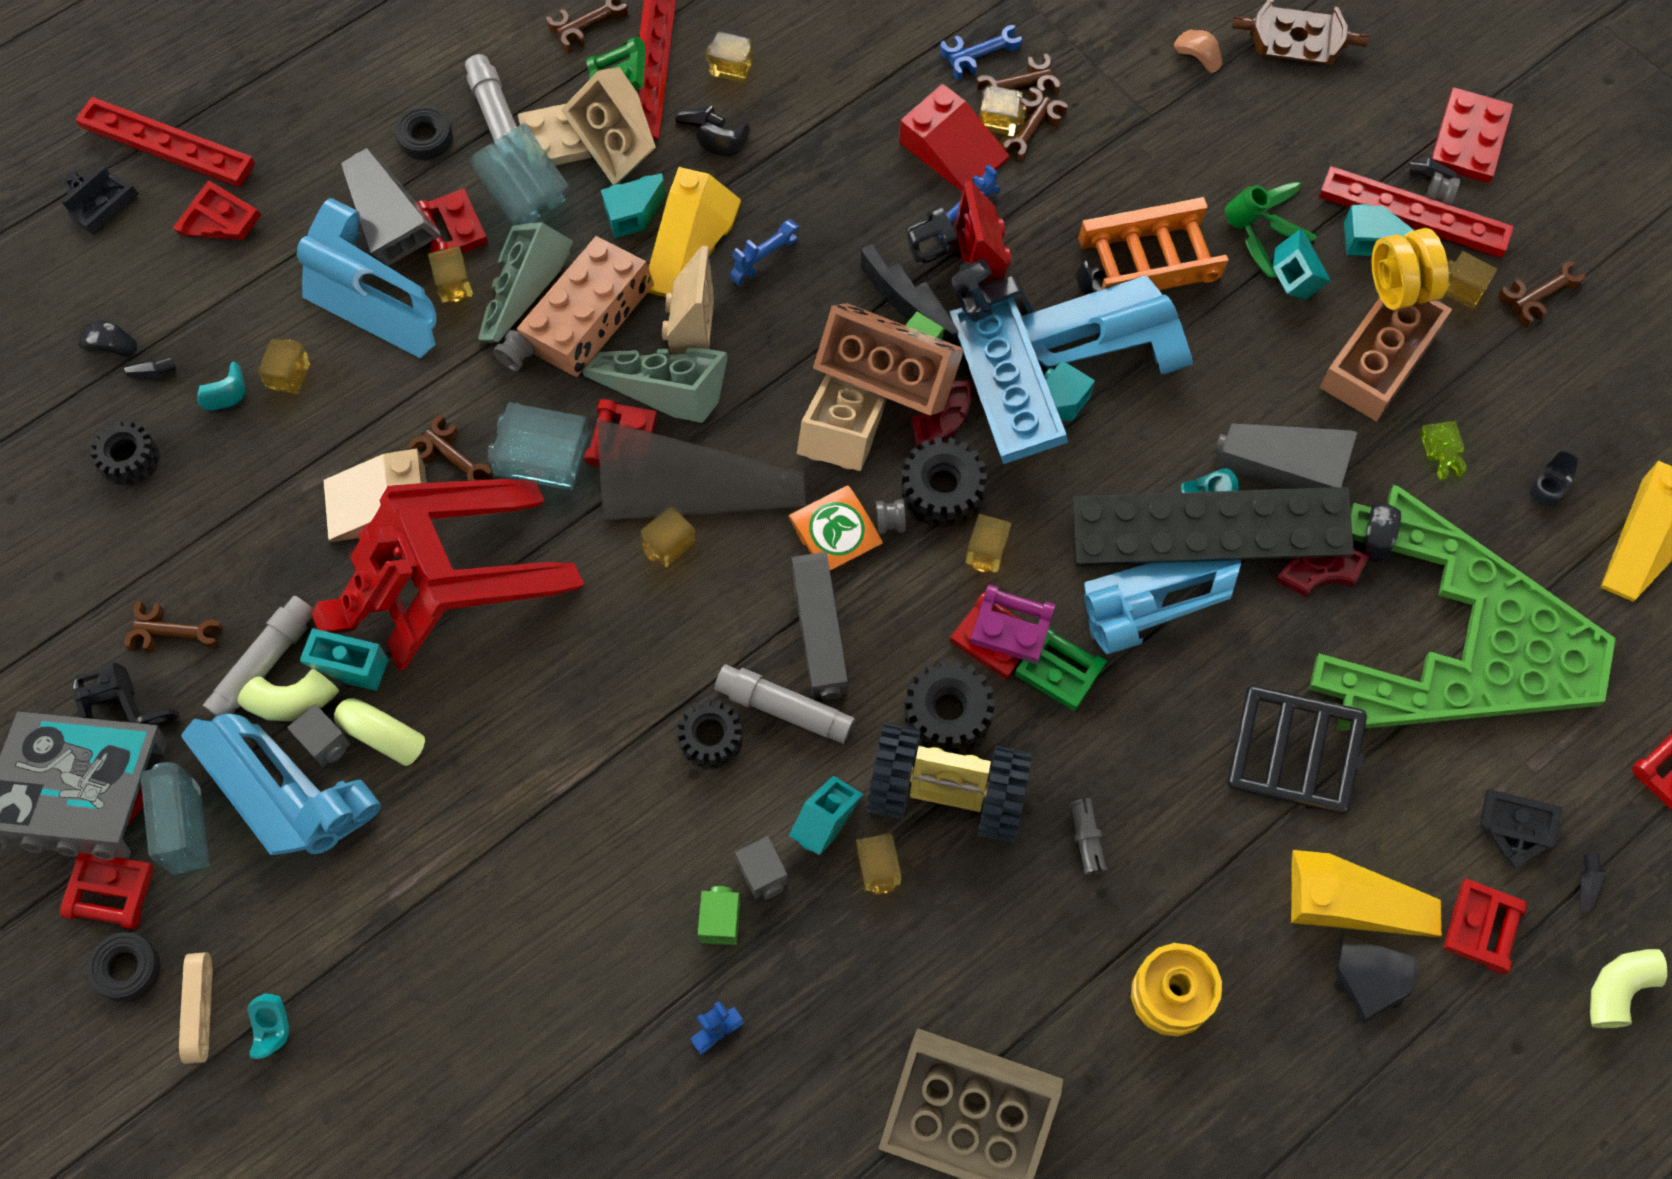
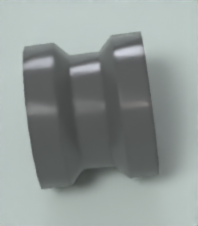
(1442, 189)
(513, 350)
(890, 516)

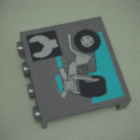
(72, 783)

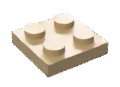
(555, 134)

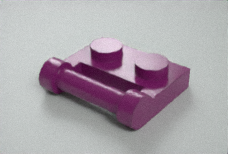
(1008, 633)

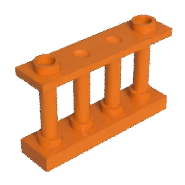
(1156, 222)

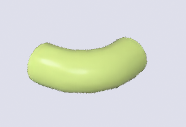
(288, 702)
(379, 730)
(1620, 981)

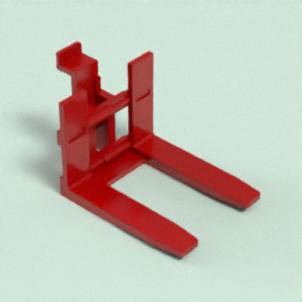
(405, 530)

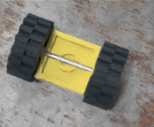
(949, 781)

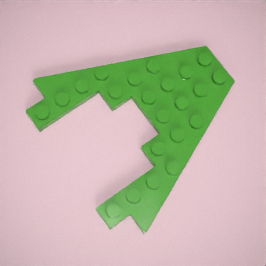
(1519, 649)

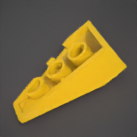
(694, 216)
(1646, 537)
(1351, 897)

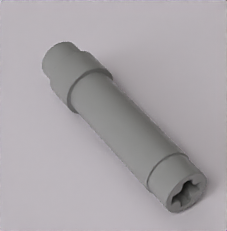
(487, 89)
(283, 629)
(751, 690)

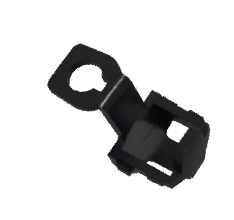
(935, 224)
(977, 300)
(112, 684)

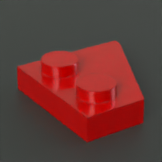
(217, 215)

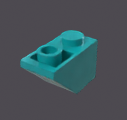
(633, 204)
(1299, 267)
(1068, 389)

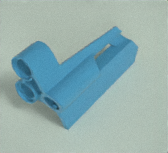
(334, 282)
(1123, 316)
(1134, 598)
(282, 817)

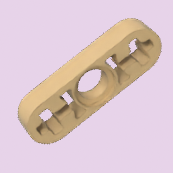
(195, 1008)

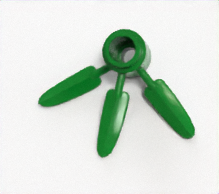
(1253, 204)

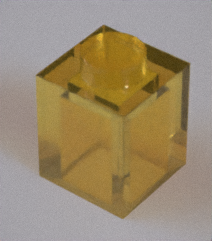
(730, 57)
(1002, 110)
(450, 274)
(1468, 279)
(284, 365)
(667, 537)
(988, 543)
(878, 863)

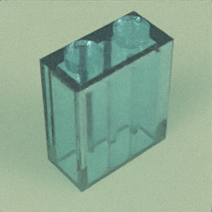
(520, 175)
(539, 446)
(174, 818)

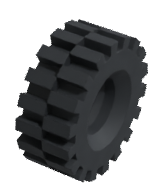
(943, 460)
(955, 683)

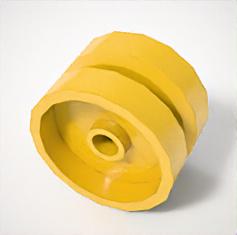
(1410, 268)
(1194, 977)

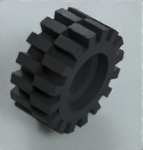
(115, 439)
(710, 714)

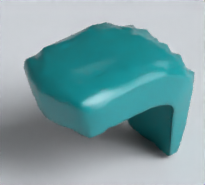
(223, 393)
(1217, 481)
(268, 1025)

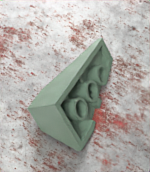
(529, 263)
(675, 384)

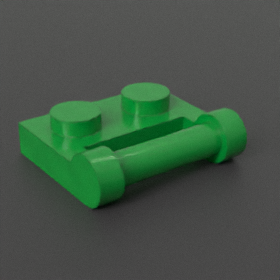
(631, 68)
(1059, 678)

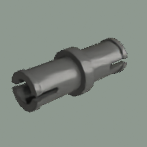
(1088, 836)

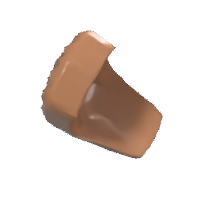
(1201, 45)

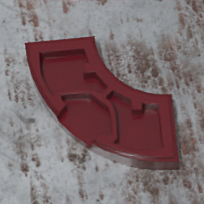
(946, 422)
(1306, 574)

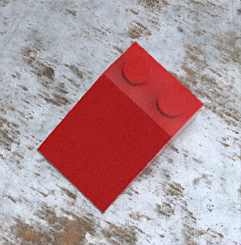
(950, 138)
(981, 232)

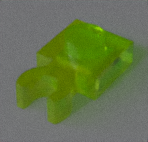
(1444, 443)

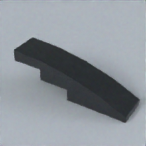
(903, 295)

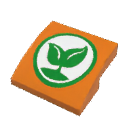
(836, 527)

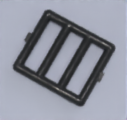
(1306, 795)

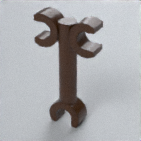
(571, 30)
(1037, 75)
(1039, 109)
(1529, 303)
(439, 440)
(150, 625)

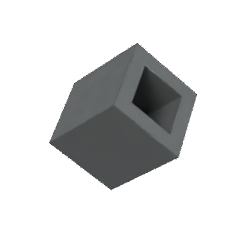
(319, 736)
(762, 869)

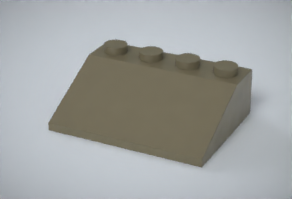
(970, 1111)

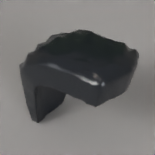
(723, 141)
(1090, 279)
(107, 337)
(1555, 479)
(1381, 531)

